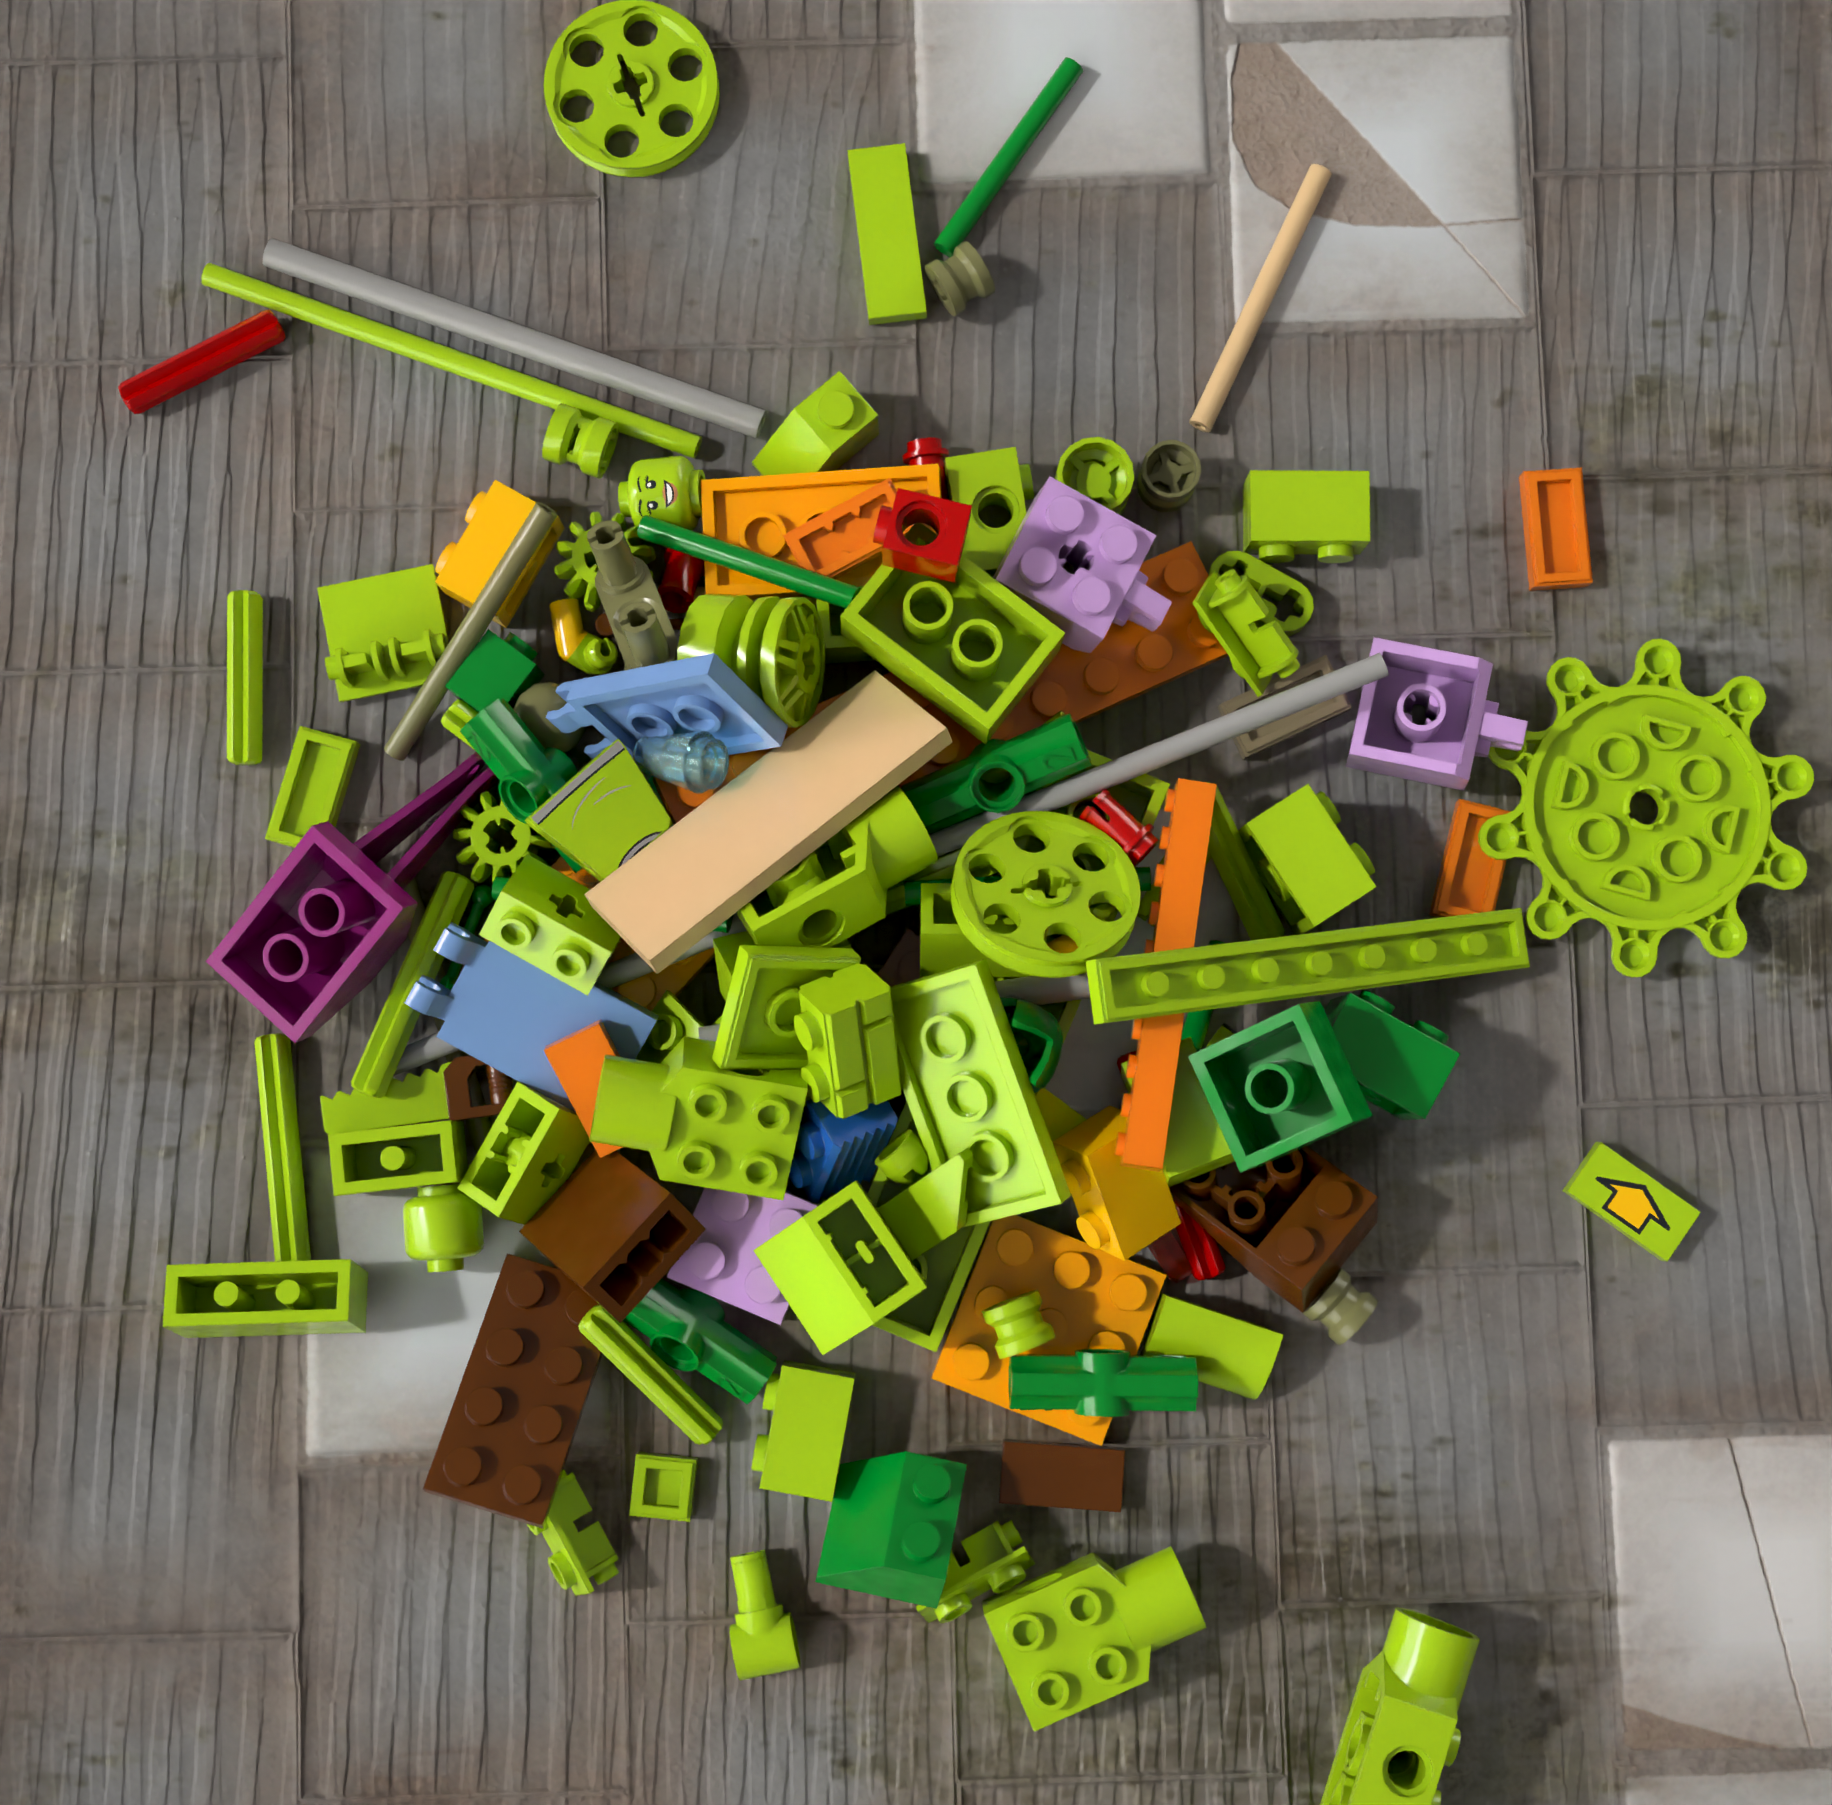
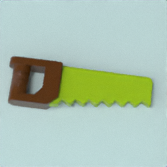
(417, 1099)

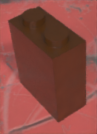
(613, 1231)

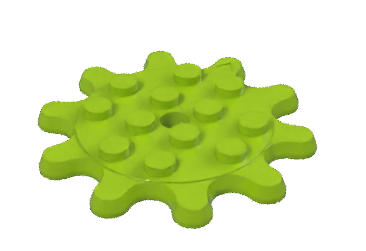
(1710, 800)

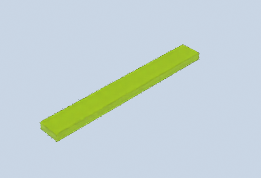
(1304, 965)

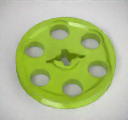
(650, 69)
(1029, 908)

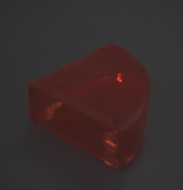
(1171, 1258)

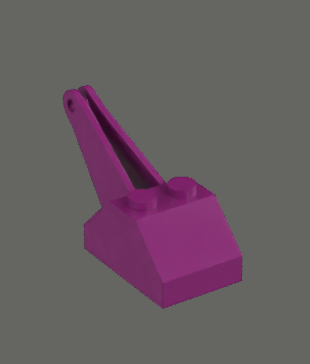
(334, 914)

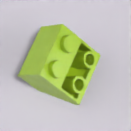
(840, 1268)

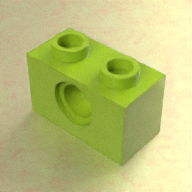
(989, 480)

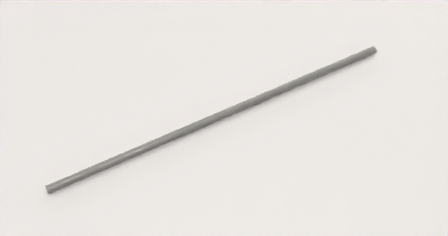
(1045, 799)

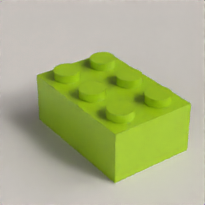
(957, 643)

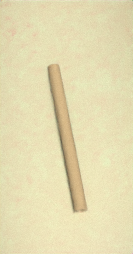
(1260, 298)

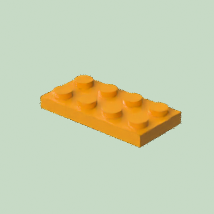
(761, 509)

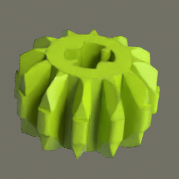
(581, 561)
(484, 846)

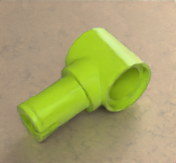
(763, 1634)

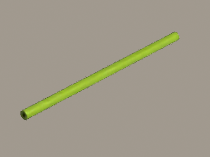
(446, 358)

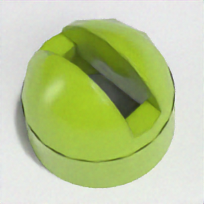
(903, 1158)

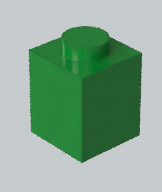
(495, 671)

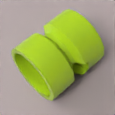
(1098, 471)

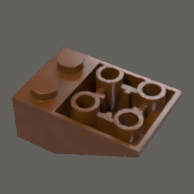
(1283, 1220)

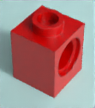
(946, 517)

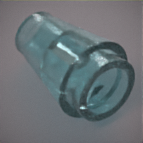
(685, 760)

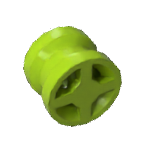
(1018, 1324)

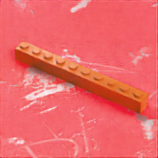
(1175, 928)

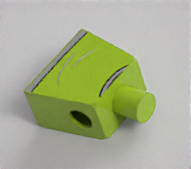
(602, 813)

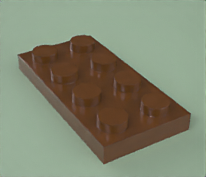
(518, 1397)

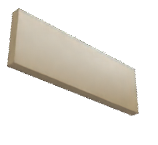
(767, 820)

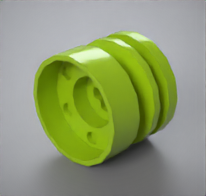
(767, 643)

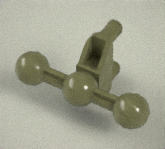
(635, 619)

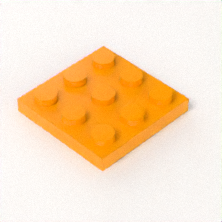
(1084, 1296)

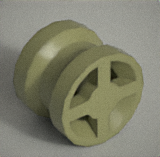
(960, 278)
(1341, 1307)

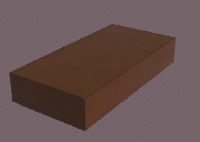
(1061, 1475)

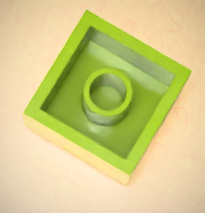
(1306, 859)

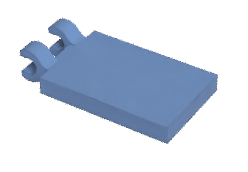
(669, 700)
(512, 1011)

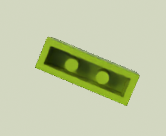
(265, 1298)

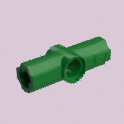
(1031, 758)
(521, 763)
(691, 1334)
(1102, 1382)

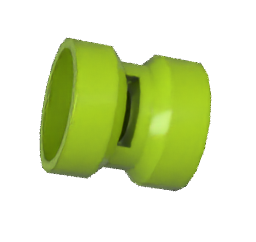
(580, 440)

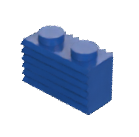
(838, 1150)

